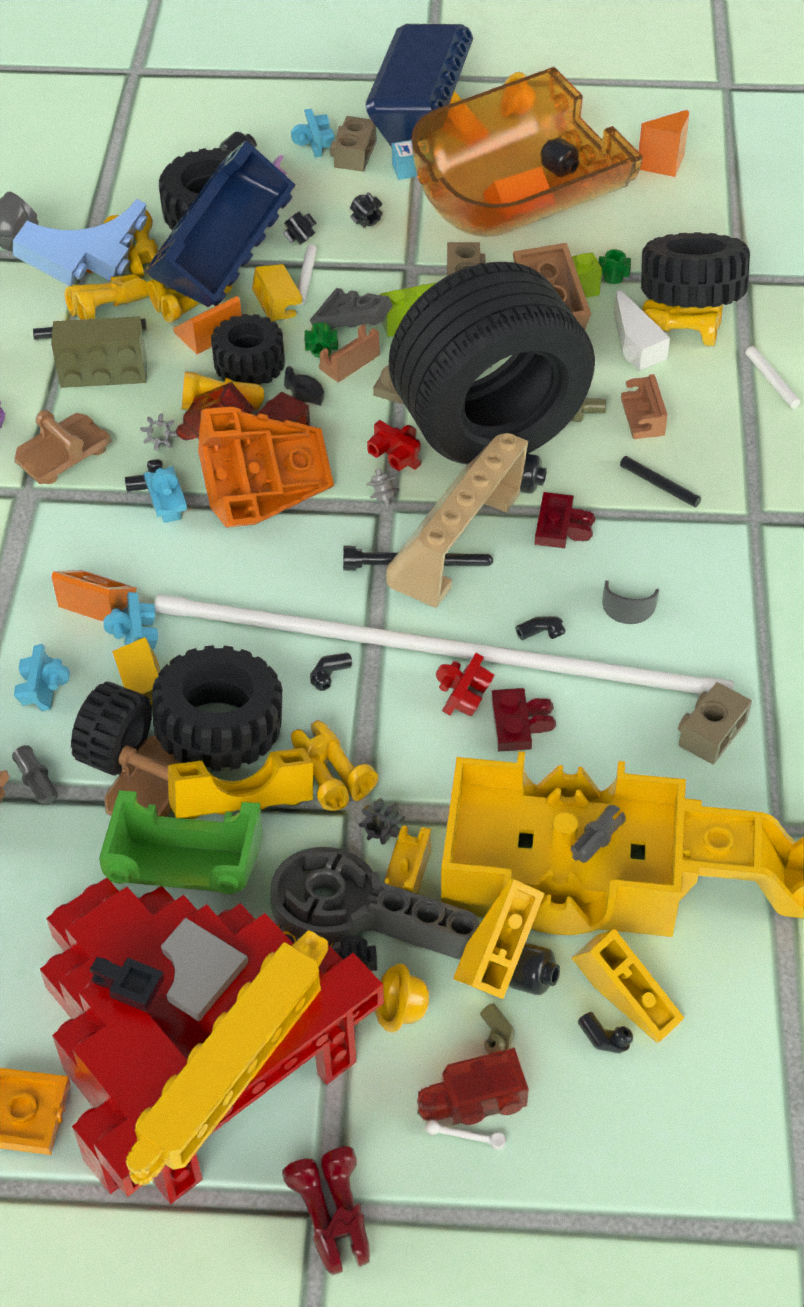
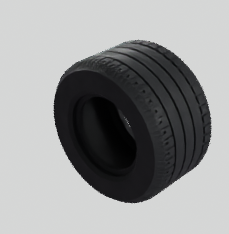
(469, 326)

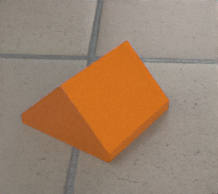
(664, 143)
(516, 187)
(198, 330)
(89, 593)

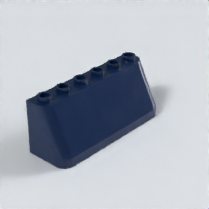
(417, 76)
(222, 227)

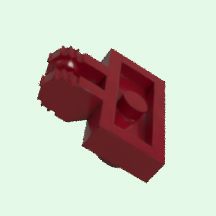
(559, 519)
(512, 718)

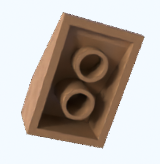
(559, 269)

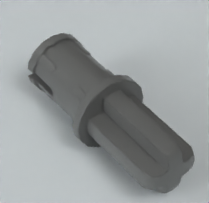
(34, 774)
(597, 834)

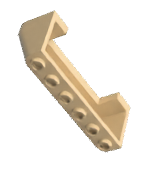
(488, 479)

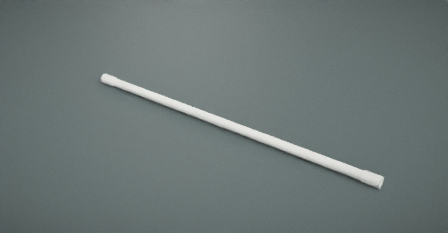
(183, 607)

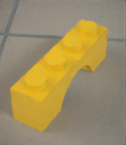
(281, 780)

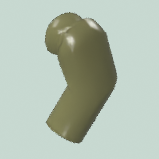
(590, 405)
(501, 1030)

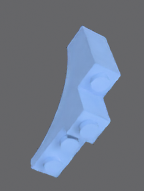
(71, 252)

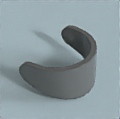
(627, 609)

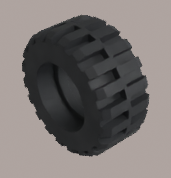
(185, 179)
(695, 270)
(217, 677)

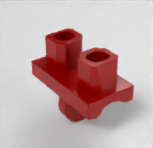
(398, 443)
(473, 675)

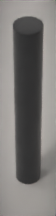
(660, 481)

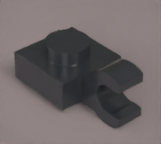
(130, 984)

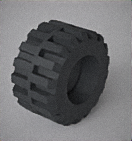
(248, 349)
(107, 724)

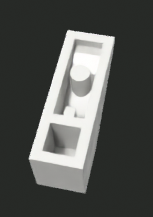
(640, 337)

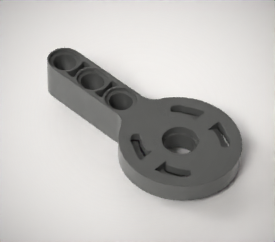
(354, 911)

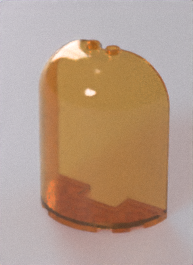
(502, 134)

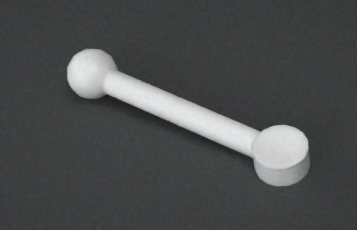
(496, 1140)

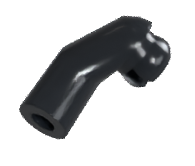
(138, 482)
(538, 624)
(324, 668)
(603, 1039)

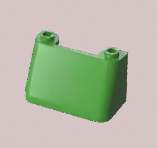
(180, 850)

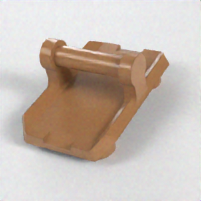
(60, 446)
(144, 773)

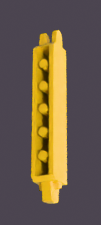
(227, 1060)

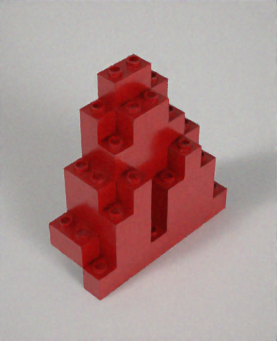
(128, 1055)

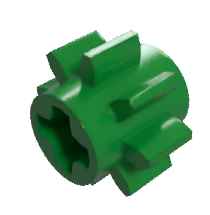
(615, 266)
(319, 338)

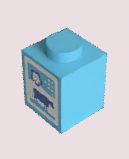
(403, 160)

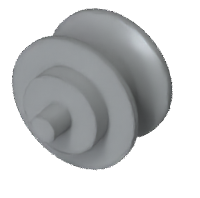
(382, 487)

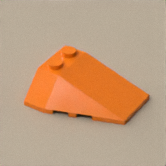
(259, 464)

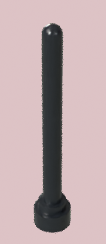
(355, 558)

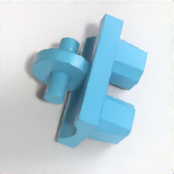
(315, 132)
(166, 494)
(130, 621)
(43, 677)

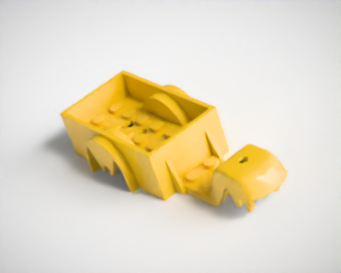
(680, 837)

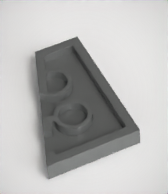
(351, 309)

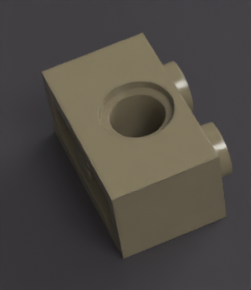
(714, 722)

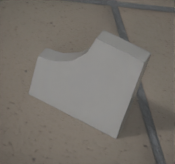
(201, 966)

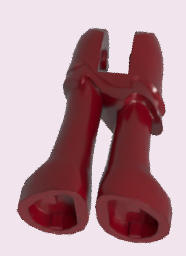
(347, 1221)

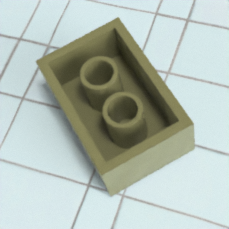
(99, 352)

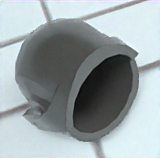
(13, 216)

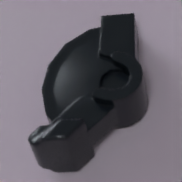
(303, 387)

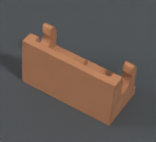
(351, 356)
(644, 408)

